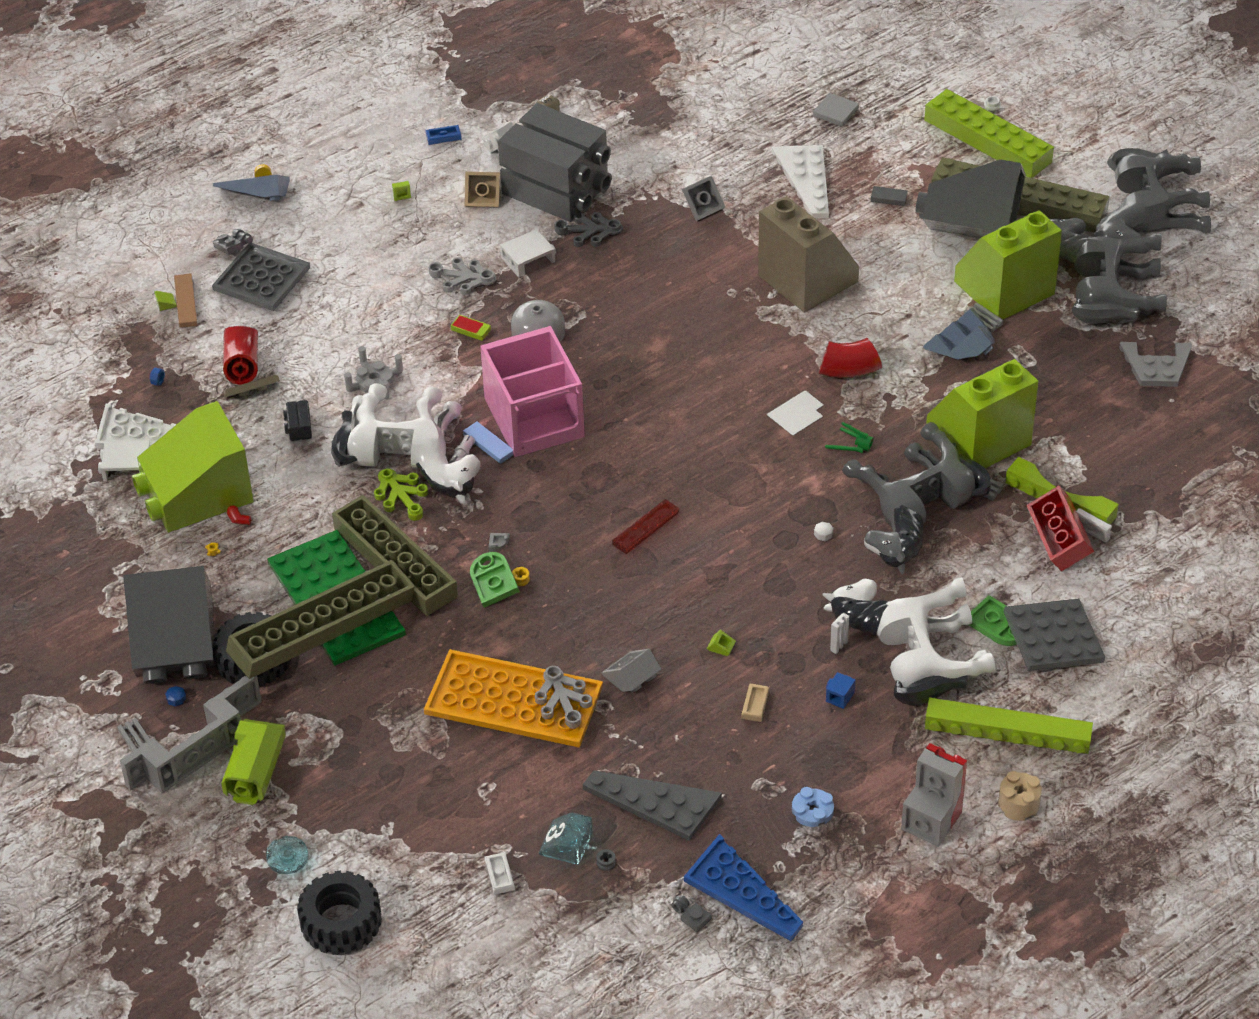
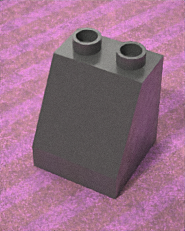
(974, 200)
(170, 623)

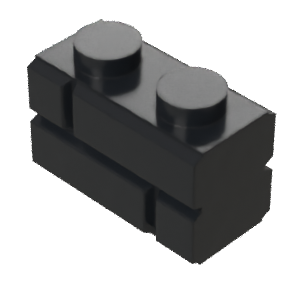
(298, 420)

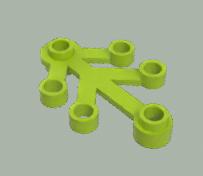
(389, 478)

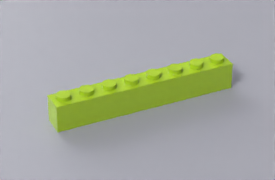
(1008, 725)

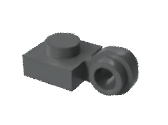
(693, 916)

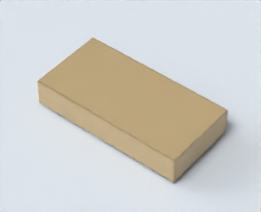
(755, 702)

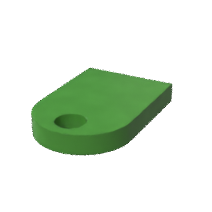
(494, 580)
(990, 621)

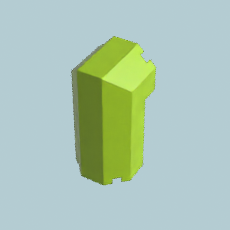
(253, 760)

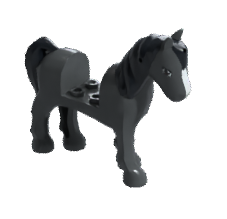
(903, 501)

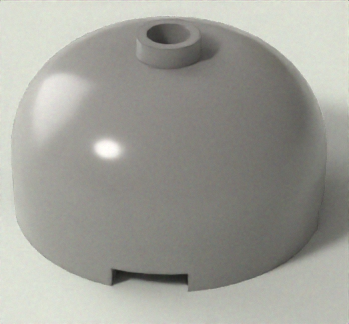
(538, 315)

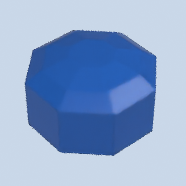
(157, 376)
(175, 696)

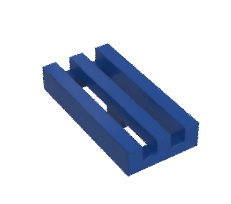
(443, 134)

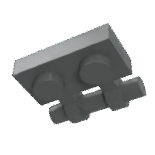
(233, 243)

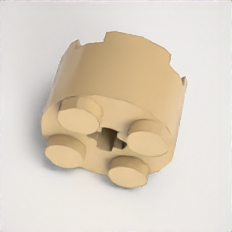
(1019, 795)

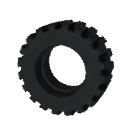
(226, 665)
(341, 934)

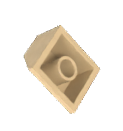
(482, 189)

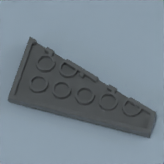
(663, 804)

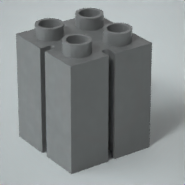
(554, 162)

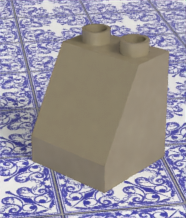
(802, 256)

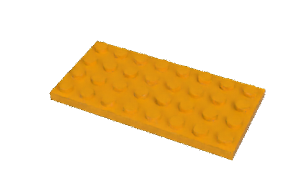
(503, 698)

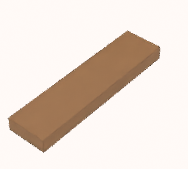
(185, 300)

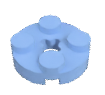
(817, 797)

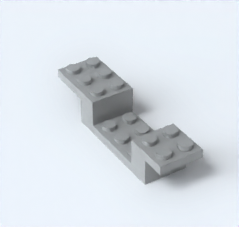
(168, 768)

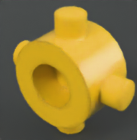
(212, 549)

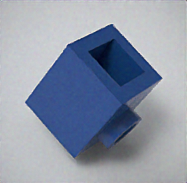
(840, 690)

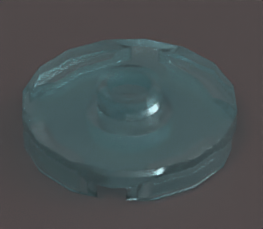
(287, 846)

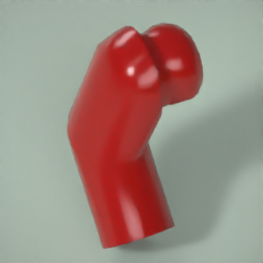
(236, 517)

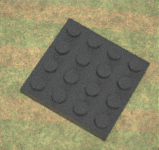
(261, 276)
(1054, 634)

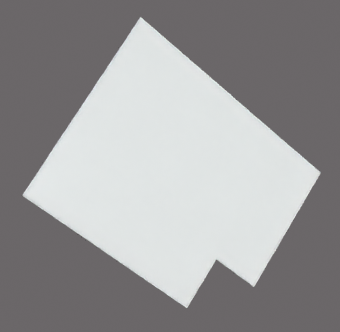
(797, 412)

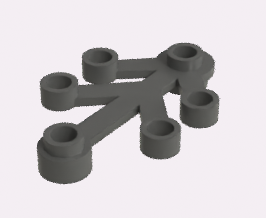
(609, 227)

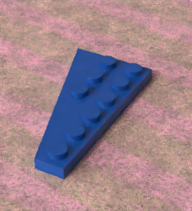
(737, 885)

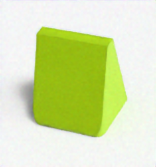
(165, 300)
(721, 643)

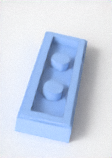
(489, 442)

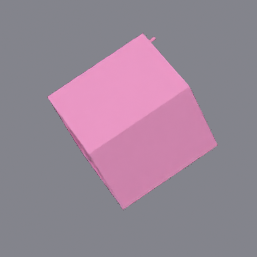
(532, 391)

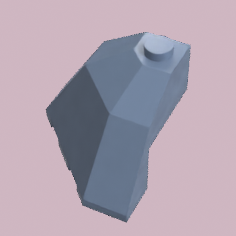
(963, 338)

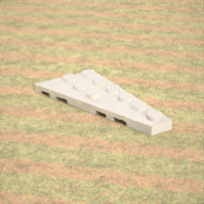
(806, 174)
(125, 426)

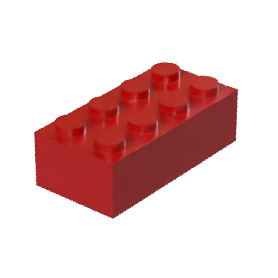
(1060, 528)

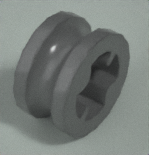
(606, 866)

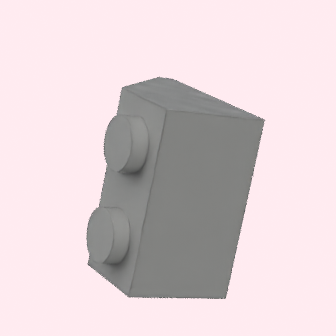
(632, 670)

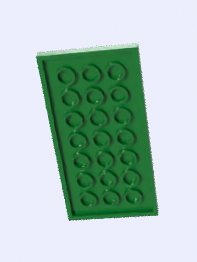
(321, 566)

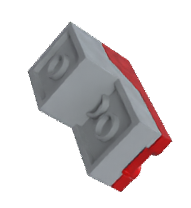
(937, 795)

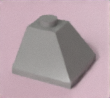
(703, 198)

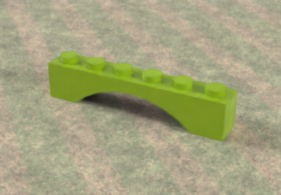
(1028, 479)

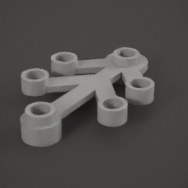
(482, 276)
(554, 677)

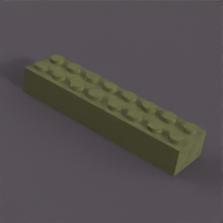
(383, 541)

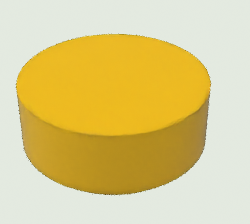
(262, 170)

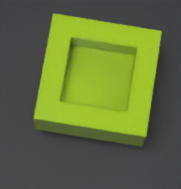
(401, 190)

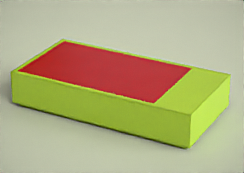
(470, 327)

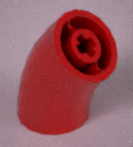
(240, 354)
(850, 359)

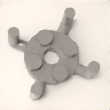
(375, 370)

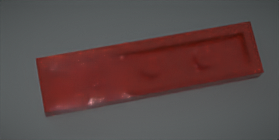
(645, 526)

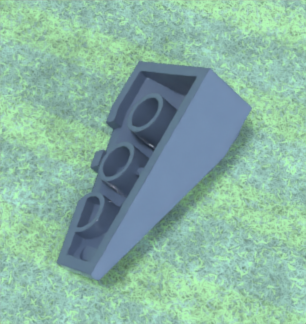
(266, 186)

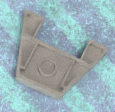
(1157, 369)

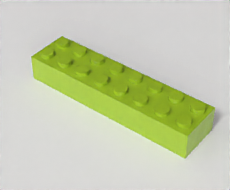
(988, 132)

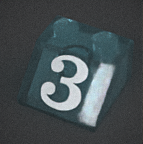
(567, 838)

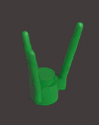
(862, 440)

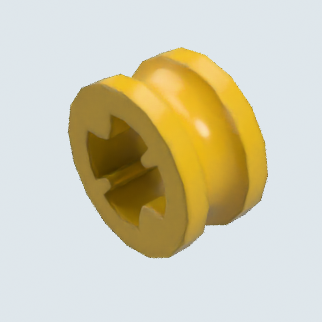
(521, 571)

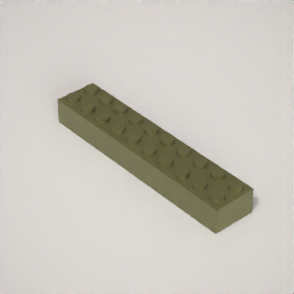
(1050, 198)
(319, 619)

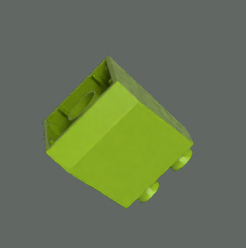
(1012, 265)
(990, 414)
(194, 470)

